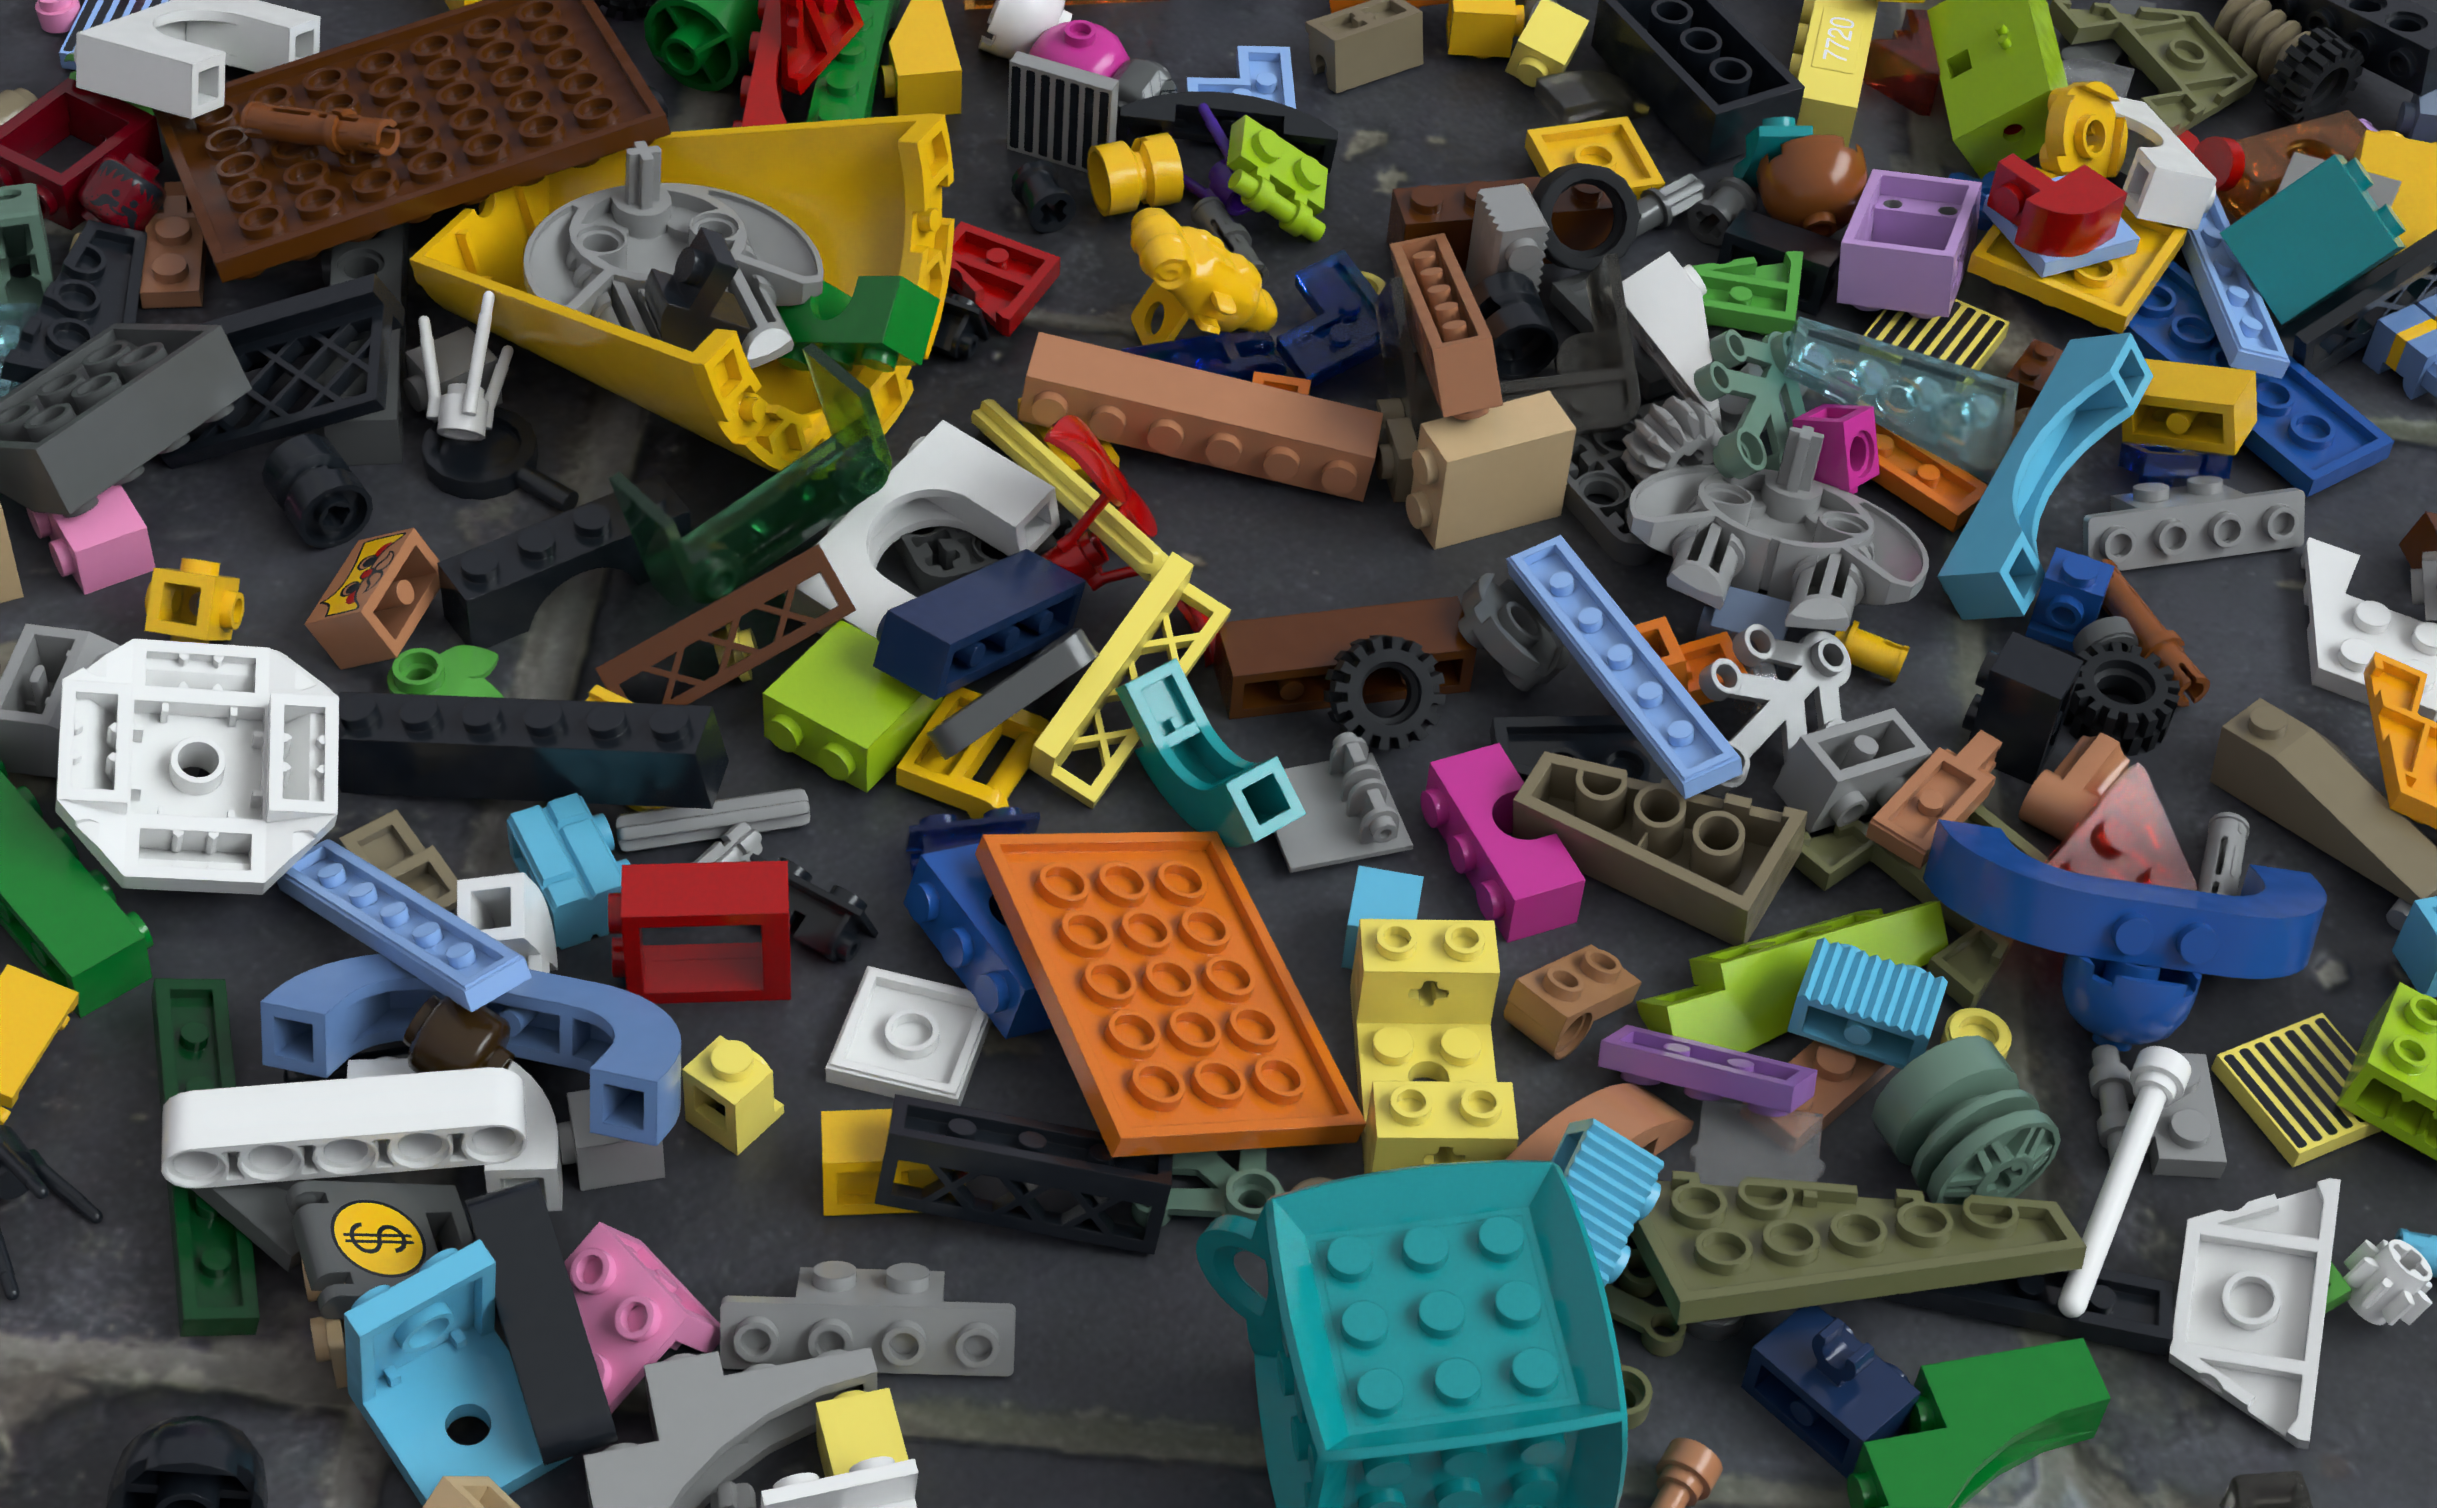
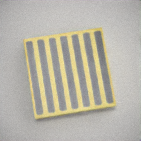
(1962, 338)
(2293, 1086)

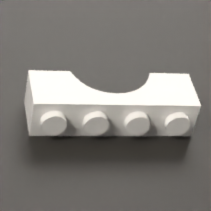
(2162, 174)

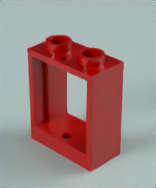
(703, 897)

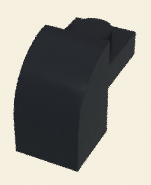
(694, 298)

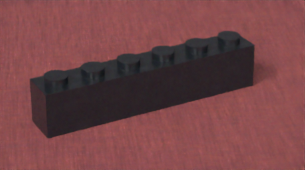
(530, 749)

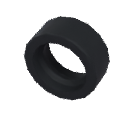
(1624, 208)

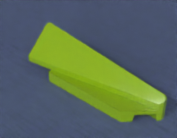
(1751, 988)

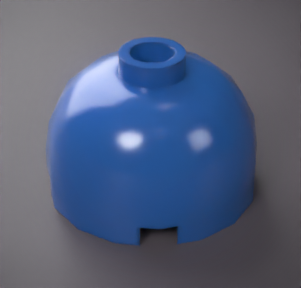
(2125, 1000)

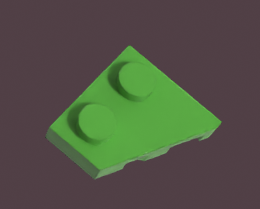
(1752, 295)

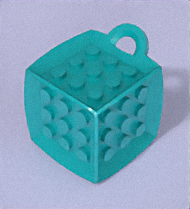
(1430, 1340)

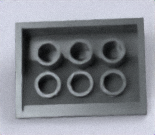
(112, 410)

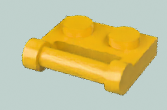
(951, 779)

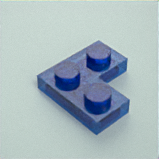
(1344, 325)

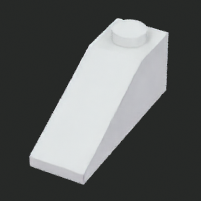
(1671, 323)

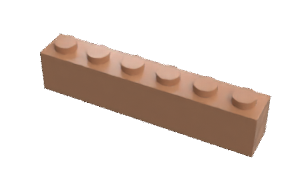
(1447, 327)
(1202, 416)

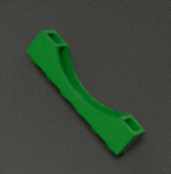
(849, 81)

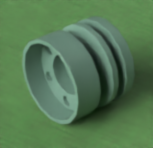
(1965, 1123)

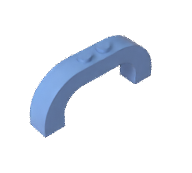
(553, 1019)

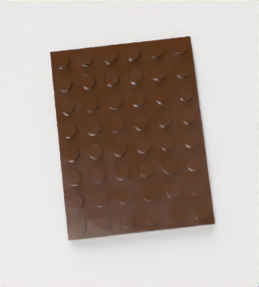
(479, 105)

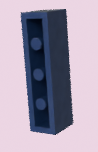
(977, 623)

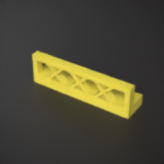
(1110, 668)

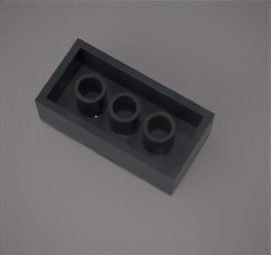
(1696, 70)

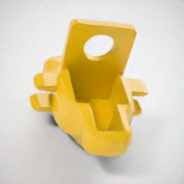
(1195, 281)

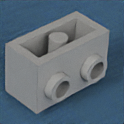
(1850, 768)

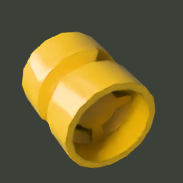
(1144, 173)

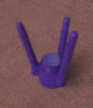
(1219, 173)

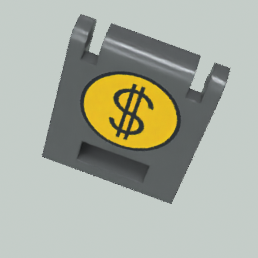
(370, 1234)

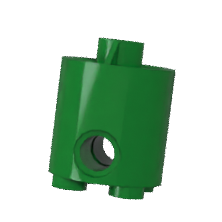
(702, 40)

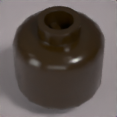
(452, 1038)

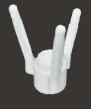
(464, 410)

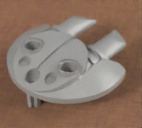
(606, 242)
(1778, 536)

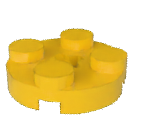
(2079, 112)

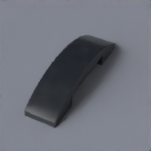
(1181, 119)

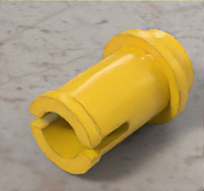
(1873, 652)

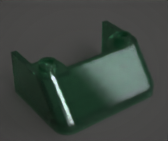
(777, 512)

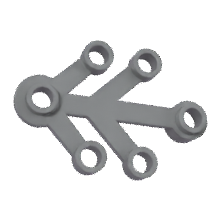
(1818, 665)

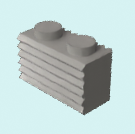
(1506, 235)

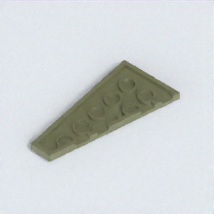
(1821, 1244)

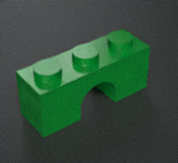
(877, 327)

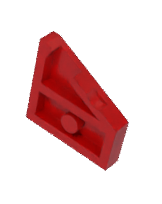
(812, 37)
(1000, 275)

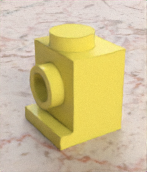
(739, 1080)

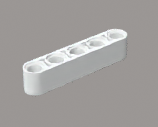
(343, 1127)

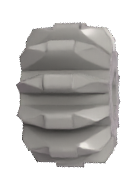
(1671, 438)

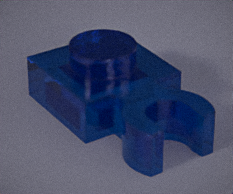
(2165, 463)

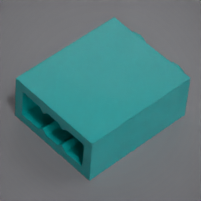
(2314, 237)

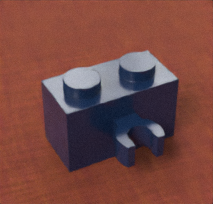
(1828, 1386)

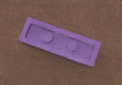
(1707, 1070)

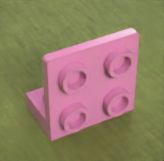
(632, 1309)

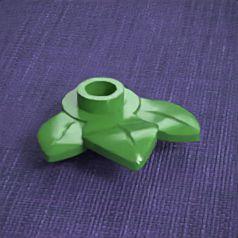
(450, 673)

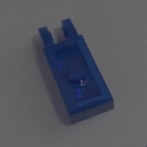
(1221, 354)

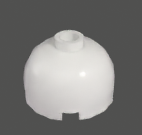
(1020, 23)

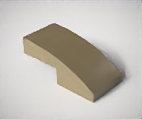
(399, 853)

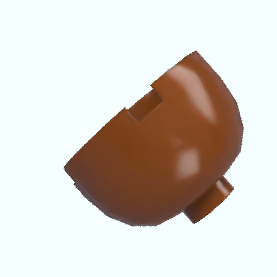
(1813, 183)

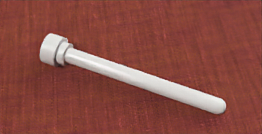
(2157, 1082)

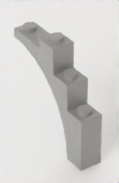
(718, 1425)

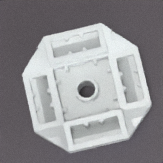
(207, 706)

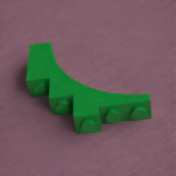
(1980, 1422)

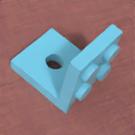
(433, 1356)

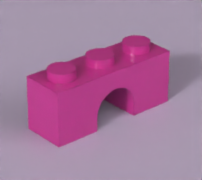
(1516, 881)

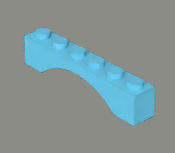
(1996, 557)

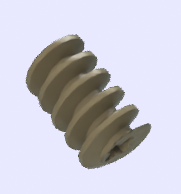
(2258, 33)

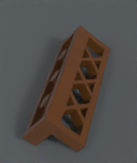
(728, 610)

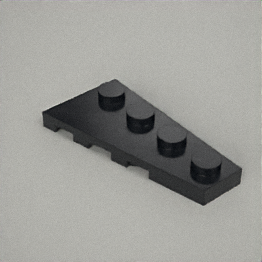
(90, 294)

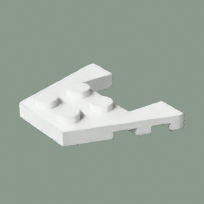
(2350, 630)

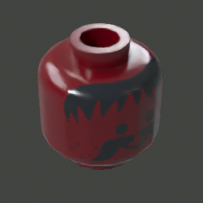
(122, 192)

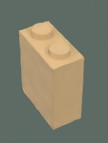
(1491, 470)

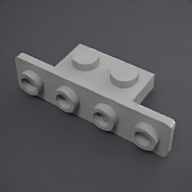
(2193, 523)
(888, 1309)

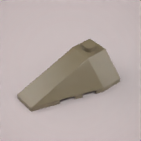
(2323, 798)

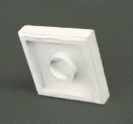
(909, 1038)

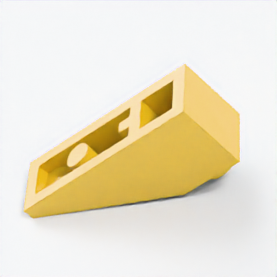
(923, 63)

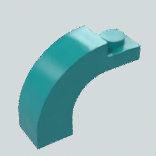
(1196, 768)

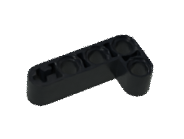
(542, 1323)

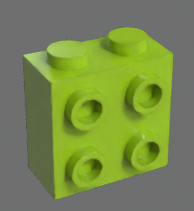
(844, 710)
(2397, 1071)

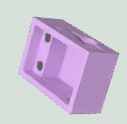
(1909, 243)

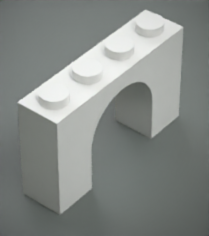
(179, 49)
(939, 482)

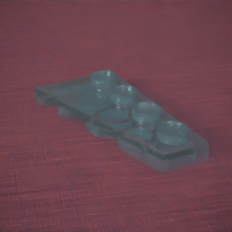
(1922, 398)

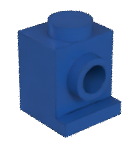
(2068, 598)

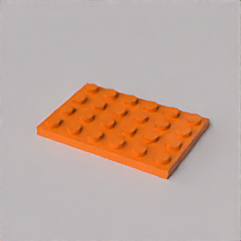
(1167, 993)

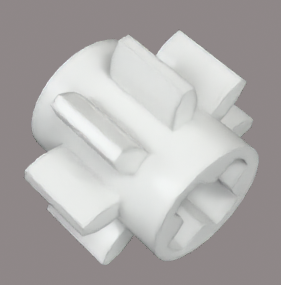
(2388, 1282)

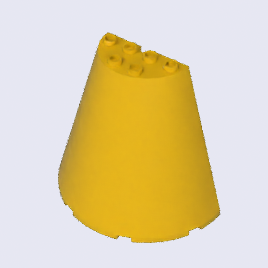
(853, 185)

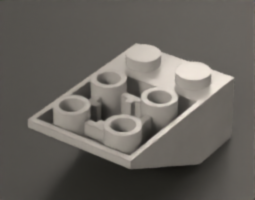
(33, 694)

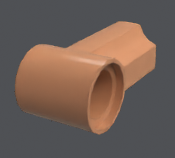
(2065, 796)

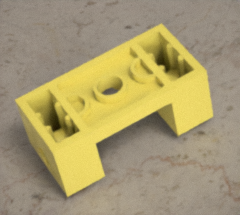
(1426, 1012)

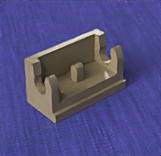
(1366, 42)

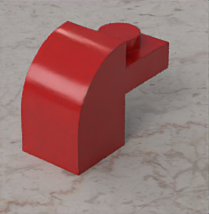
(2056, 216)

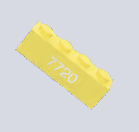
(1832, 62)

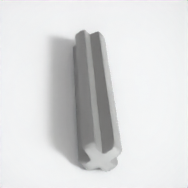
(689, 825)

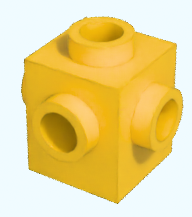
(174, 598)

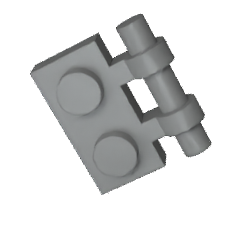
(2187, 1132)

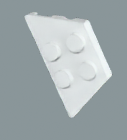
(2258, 1305)

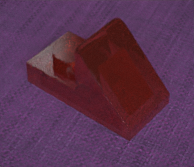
(1906, 64)

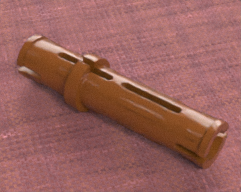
(338, 130)
(2154, 637)

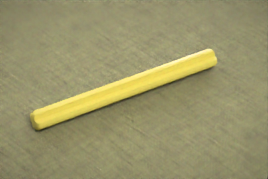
(1070, 488)

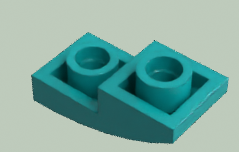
(1767, 140)

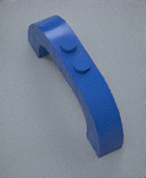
(2243, 936)

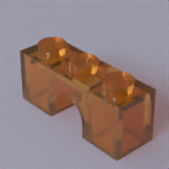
(2270, 154)

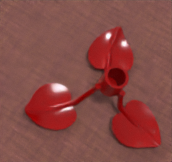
(1084, 553)

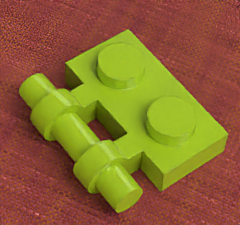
(1277, 178)

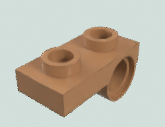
(1566, 997)

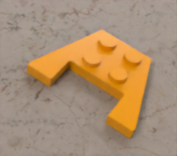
(2403, 738)

